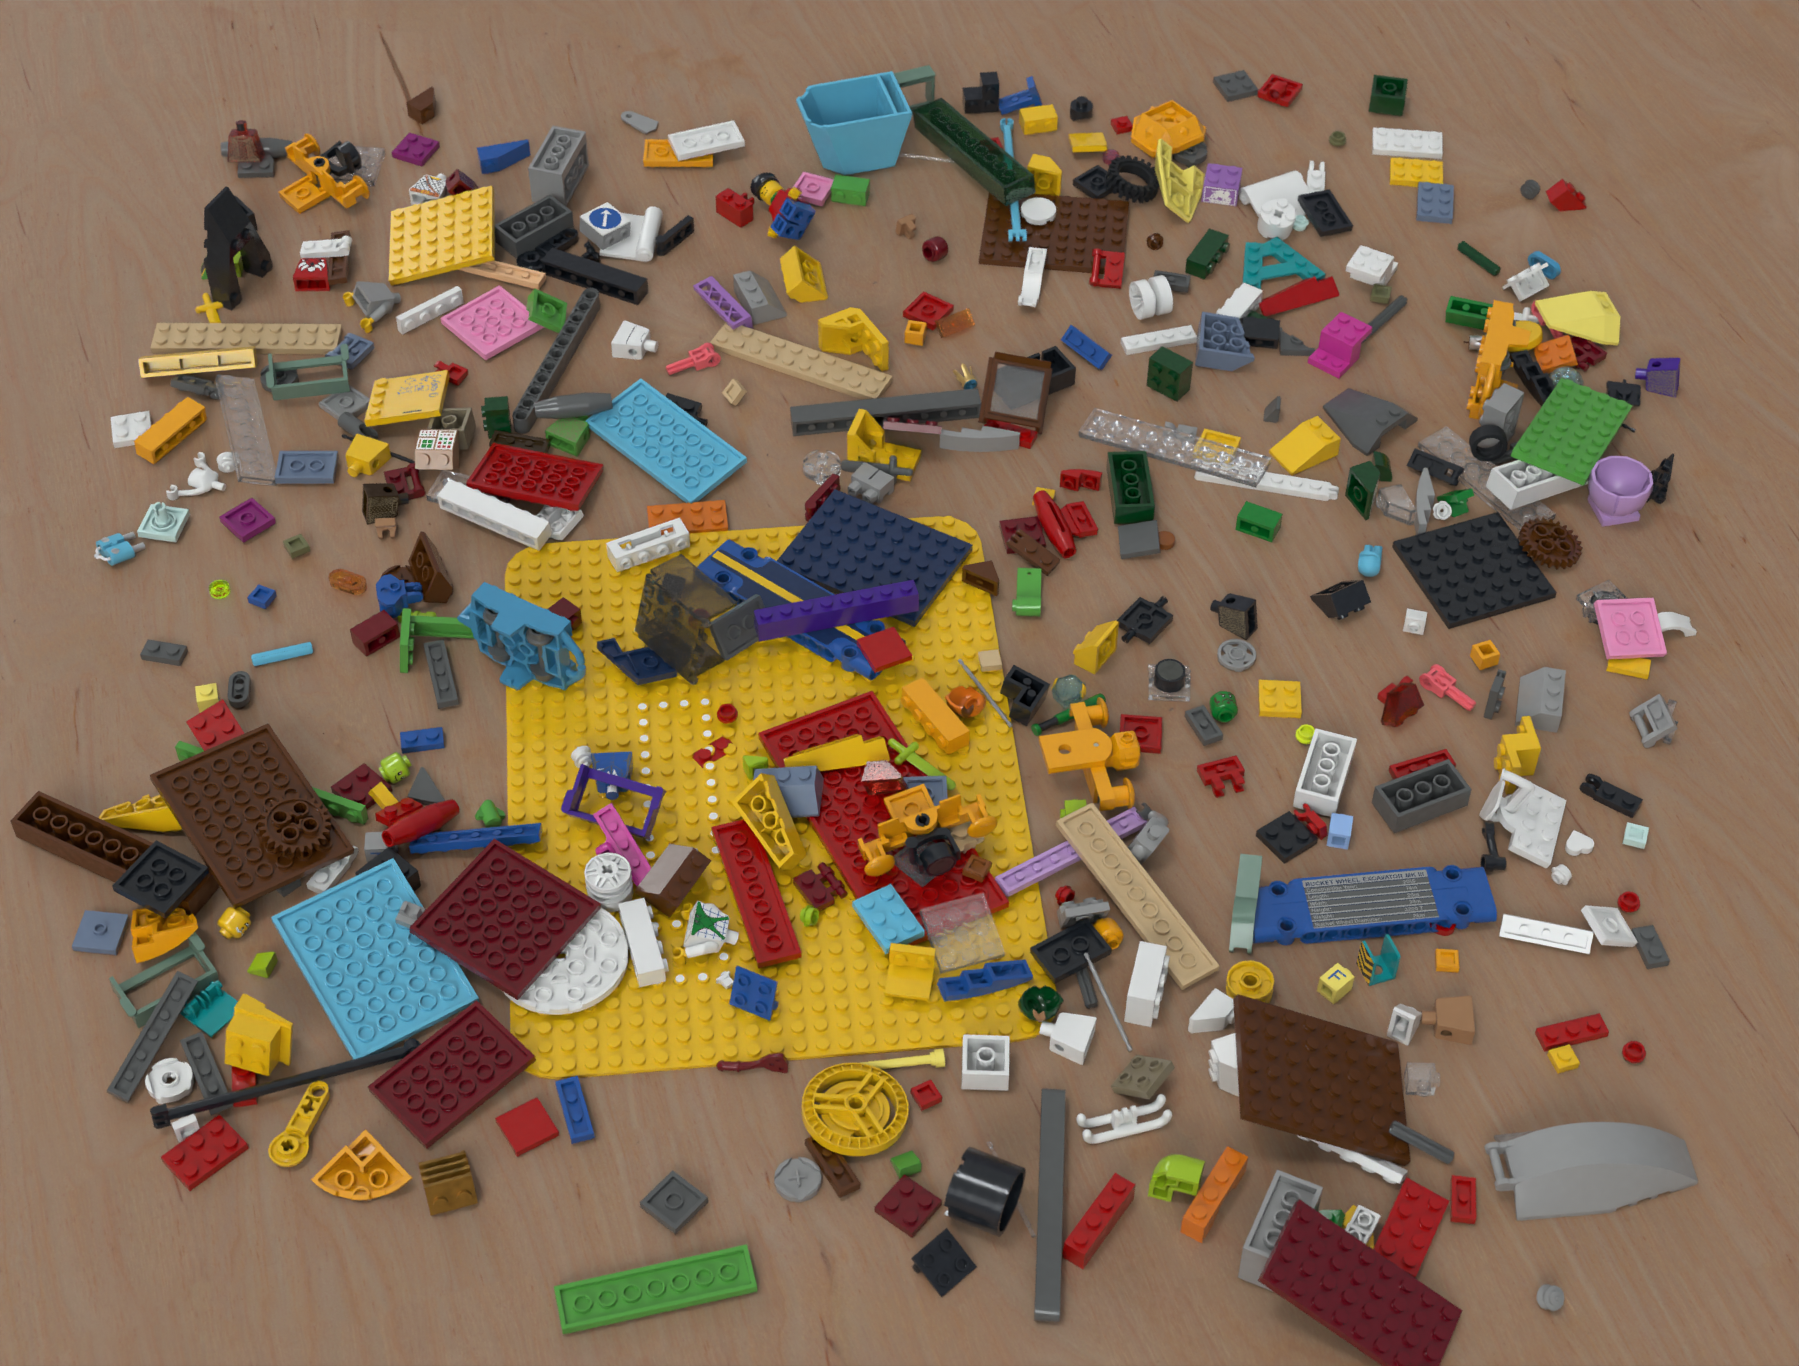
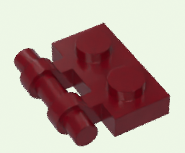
(1588, 353)
(813, 889)

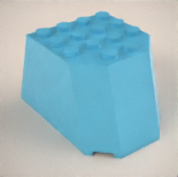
(856, 122)

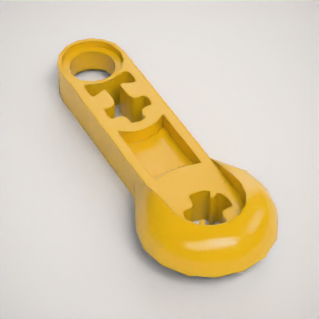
(299, 1128)

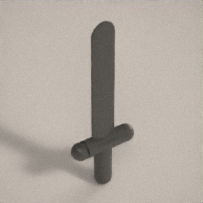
(891, 468)

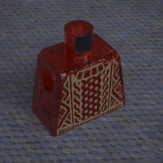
(244, 144)

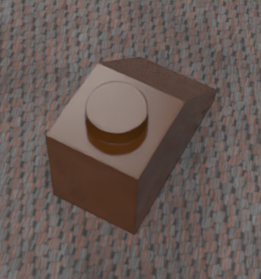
(422, 106)

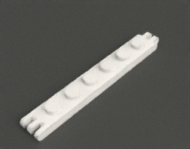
(1283, 485)

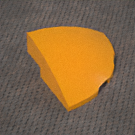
(158, 935)
(362, 1171)

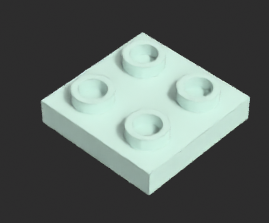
(163, 522)

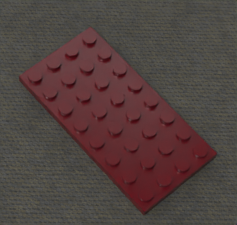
(1358, 1292)

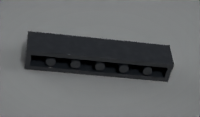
(595, 275)

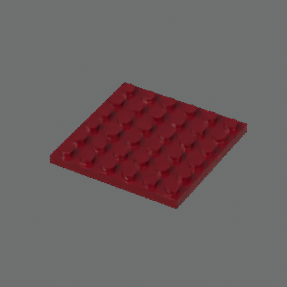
(505, 918)

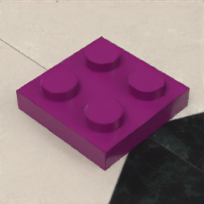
(415, 149)
(247, 520)

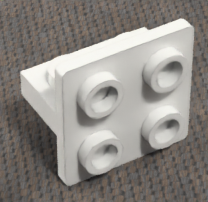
(1528, 281)

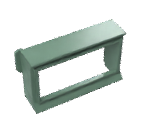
(917, 76)
(308, 388)
(195, 949)

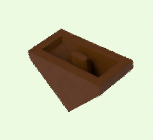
(982, 576)

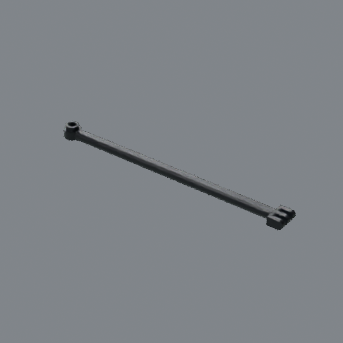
(161, 1115)

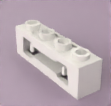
(648, 545)

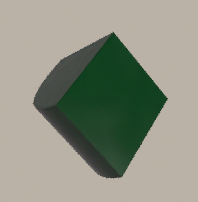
(1383, 463)

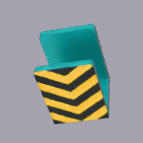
(1387, 961)

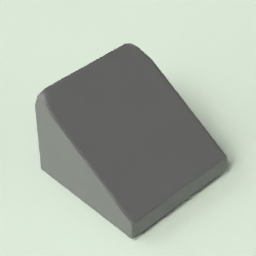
(1272, 411)

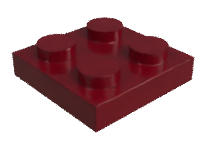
(1029, 525)
(358, 784)
(908, 1206)

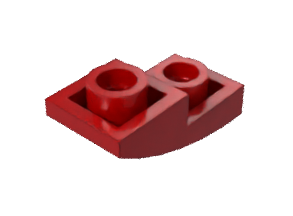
(1077, 478)

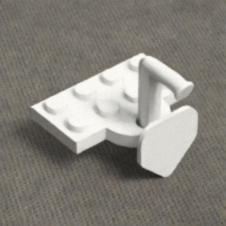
(1529, 814)

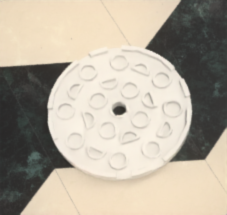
(588, 973)

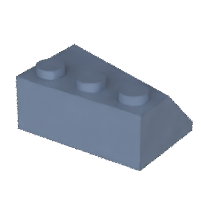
(1221, 343)

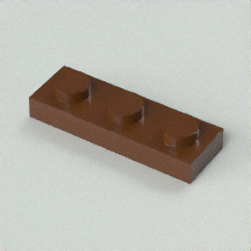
(834, 1168)

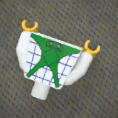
(705, 931)

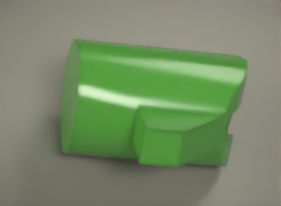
(490, 814)

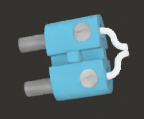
(117, 548)

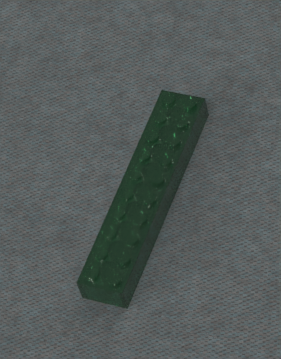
(974, 151)

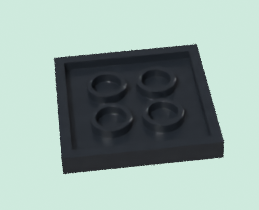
(160, 879)

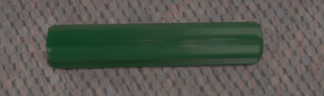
(1479, 258)

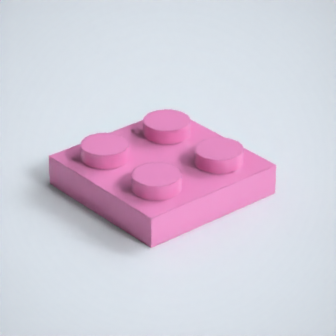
(814, 188)

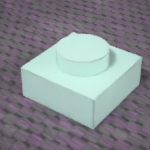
(1635, 835)

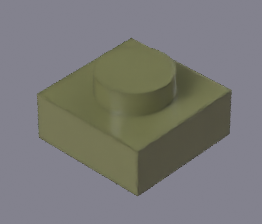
(1380, 293)
(296, 546)

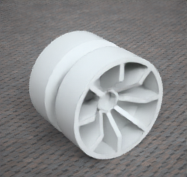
(1151, 297)

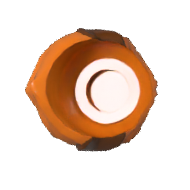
(965, 701)

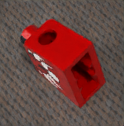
(311, 275)

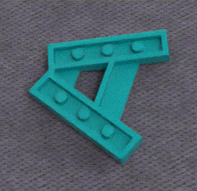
(1291, 263)

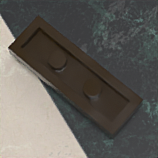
(520, 441)

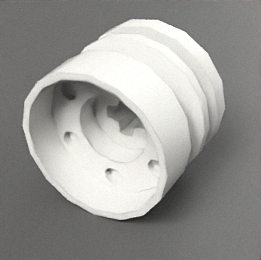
(609, 880)

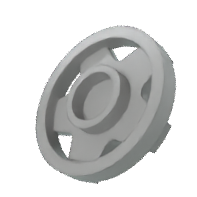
(1236, 657)

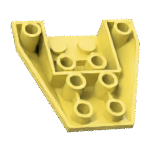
(1582, 315)

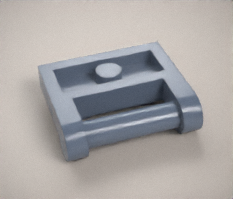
(357, 347)

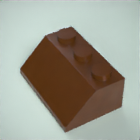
(430, 571)
(672, 877)

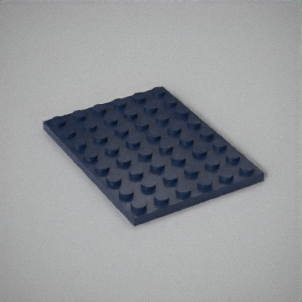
(864, 546)

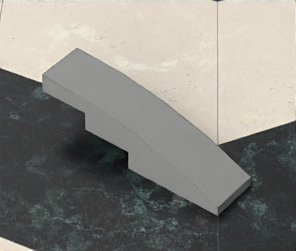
(986, 440)
(1423, 502)

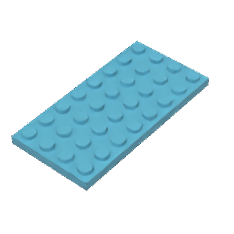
(666, 442)

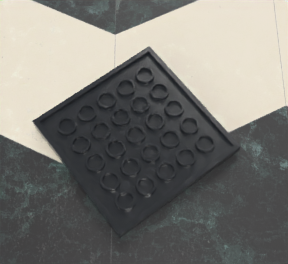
(1473, 570)

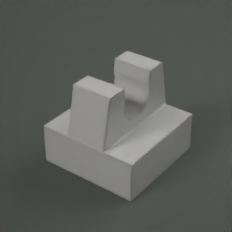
(409, 914)

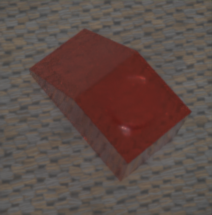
(882, 778)

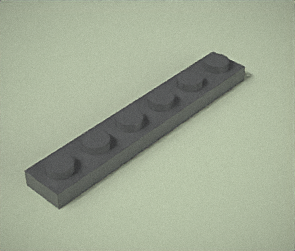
(152, 1036)

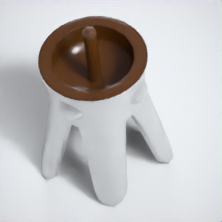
(1473, 342)

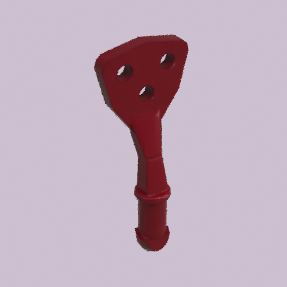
(773, 1062)

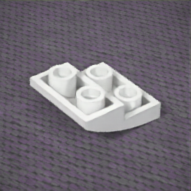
(560, 520)

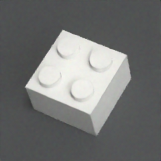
(985, 1062)

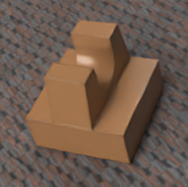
(906, 226)
(386, 524)

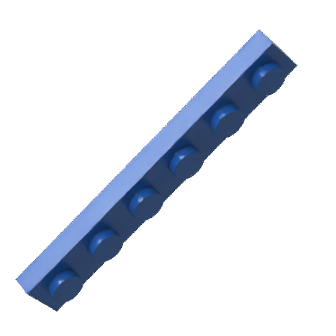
(477, 838)

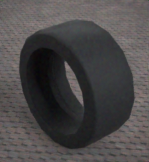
(1491, 453)

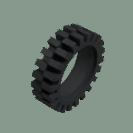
(1129, 190)

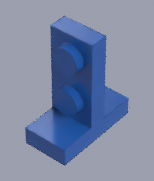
(1021, 99)

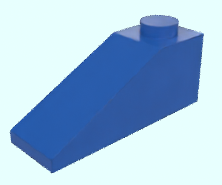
(500, 156)

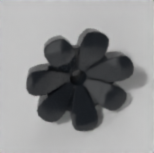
(590, 252)

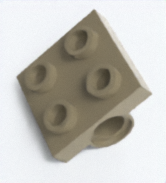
(1142, 1076)

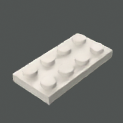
(706, 140)
(1407, 143)

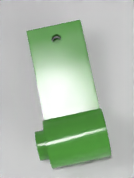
(1028, 592)

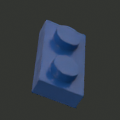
(422, 740)

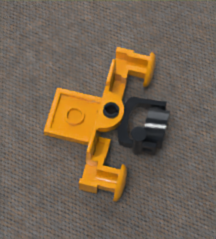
(304, 193)
(915, 813)

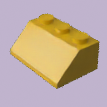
(803, 276)

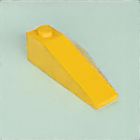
(145, 814)

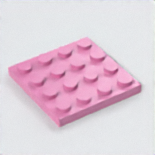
(491, 322)

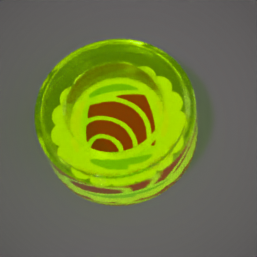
(219, 589)

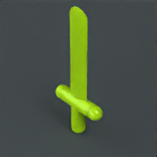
(910, 755)

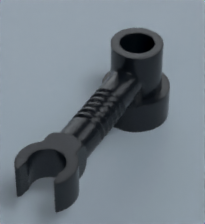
(1492, 860)

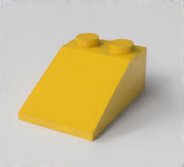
(1306, 446)

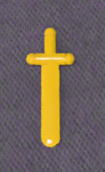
(210, 309)

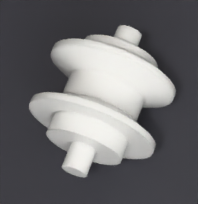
(225, 462)
(582, 755)

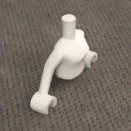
(201, 479)

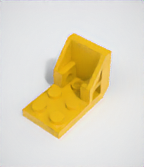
(853, 332)
(868, 444)

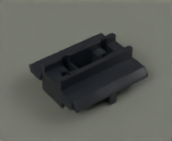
(1624, 391)

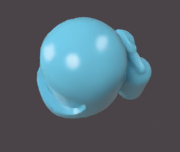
(1370, 560)

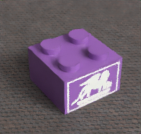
(1222, 184)

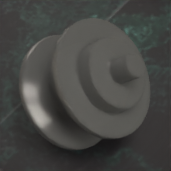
(1530, 189)

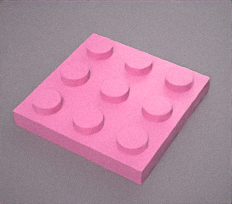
(1630, 628)

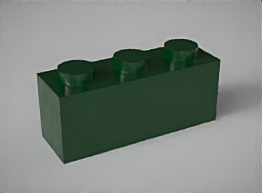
(1207, 254)

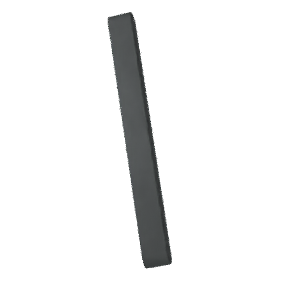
(556, 359)
(1050, 1206)

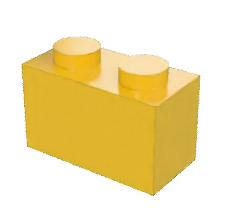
(1038, 119)

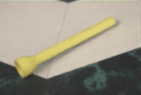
(935, 1059)

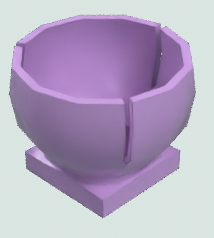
(1619, 489)

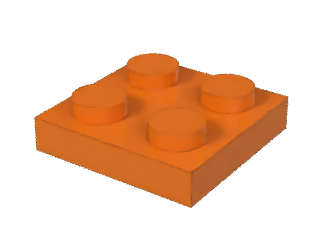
(1555, 354)

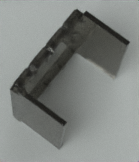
(675, 613)

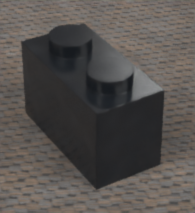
(1261, 332)

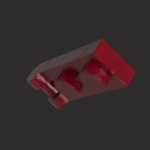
(821, 495)

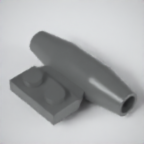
(272, 148)
(573, 405)

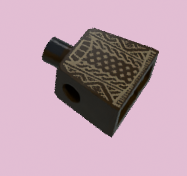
(381, 501)

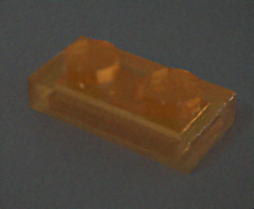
(955, 323)

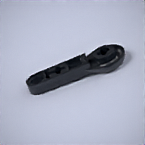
(560, 241)

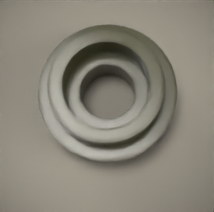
(1337, 138)

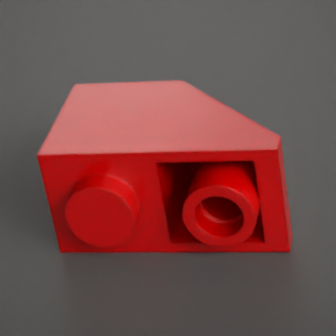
(1565, 197)

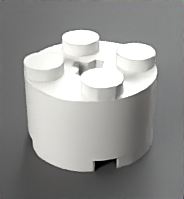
(1276, 219)

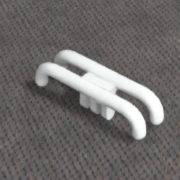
(1124, 1121)

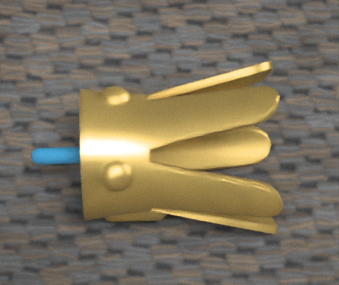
(968, 381)

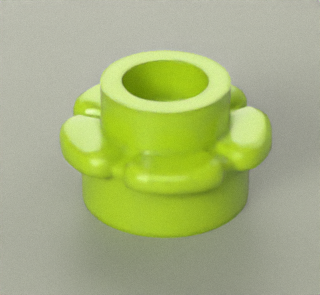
(809, 915)

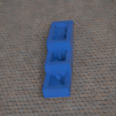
(990, 979)

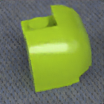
(1178, 1174)

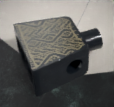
(1237, 614)

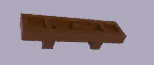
(338, 265)

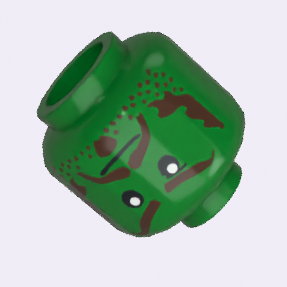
(1223, 706)

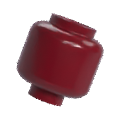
(935, 249)

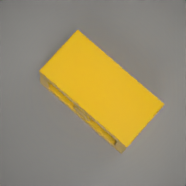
(382, 796)

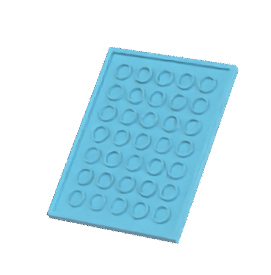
(367, 968)

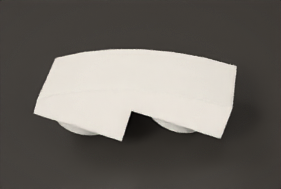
(1363, 1224)

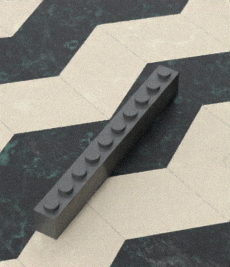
(921, 407)

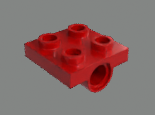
(1280, 90)

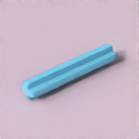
(282, 654)

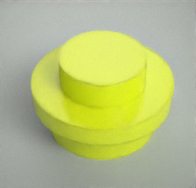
(1305, 734)

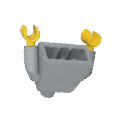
(374, 301)

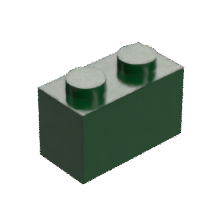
(497, 415)

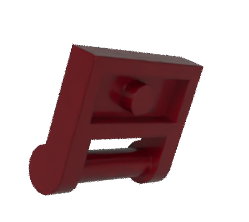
(398, 478)

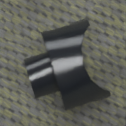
(1081, 108)

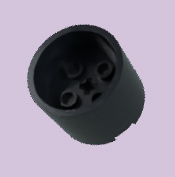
(984, 1191)

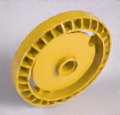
(854, 1109)

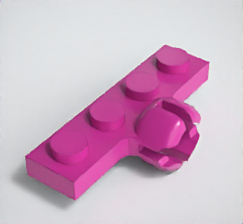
(621, 842)

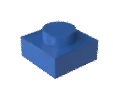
(262, 596)

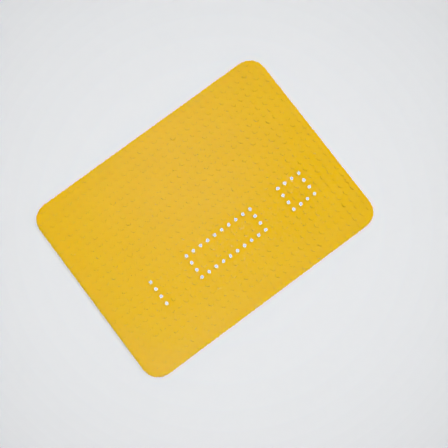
(835, 992)

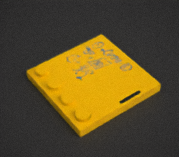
(407, 398)

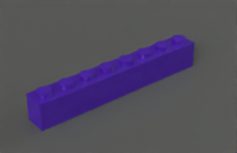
(836, 610)

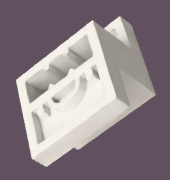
(1371, 266)

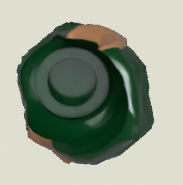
(1040, 1003)

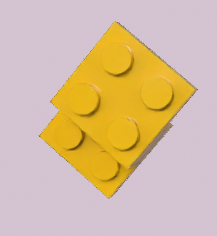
(1518, 752)

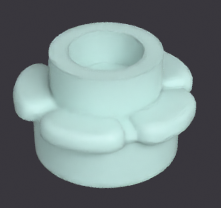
(1300, 223)

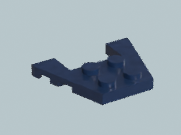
(639, 665)

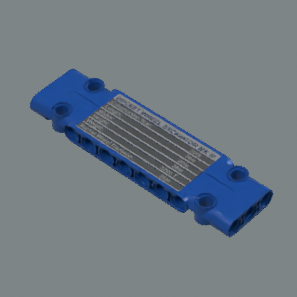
(1372, 904)

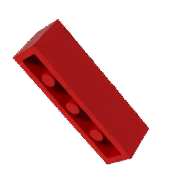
(1098, 1221)

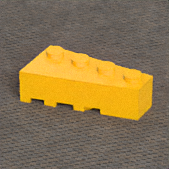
(770, 820)

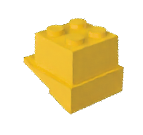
(257, 1037)

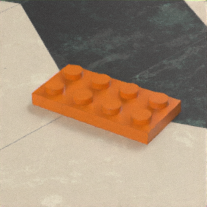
(697, 517)

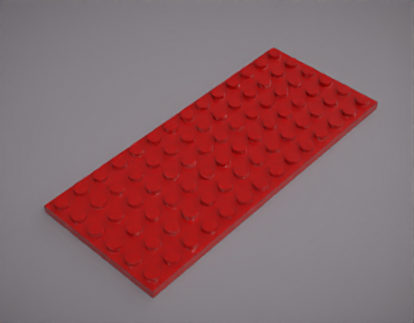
(852, 814)

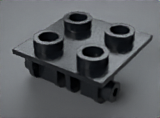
(1661, 477)
(943, 1262)

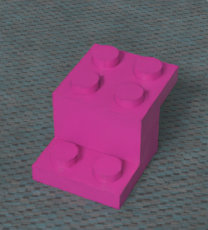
(1340, 344)

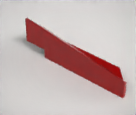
(1299, 295)

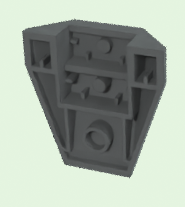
(1366, 418)

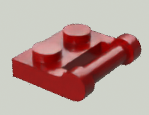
(1113, 269)

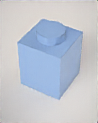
(1339, 831)

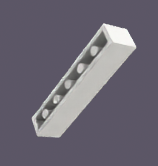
(494, 514)

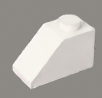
(1213, 1013)
(1403, 1023)

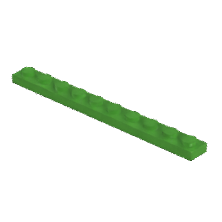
(335, 804)

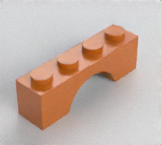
(1206, 1204)

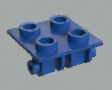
(754, 993)

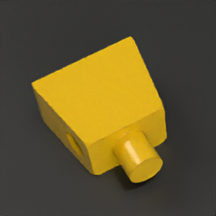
(366, 455)

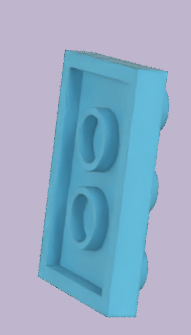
(888, 918)

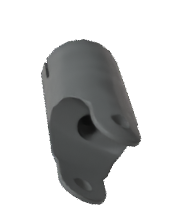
(355, 426)

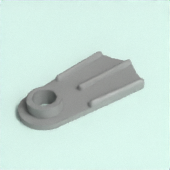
(639, 121)

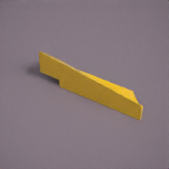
(841, 753)

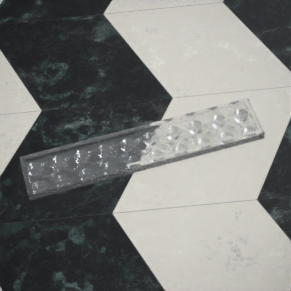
(1175, 447)

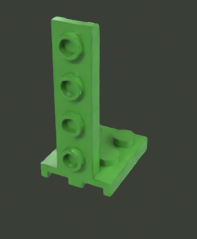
(426, 627)

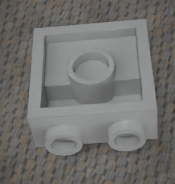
(1090, 908)

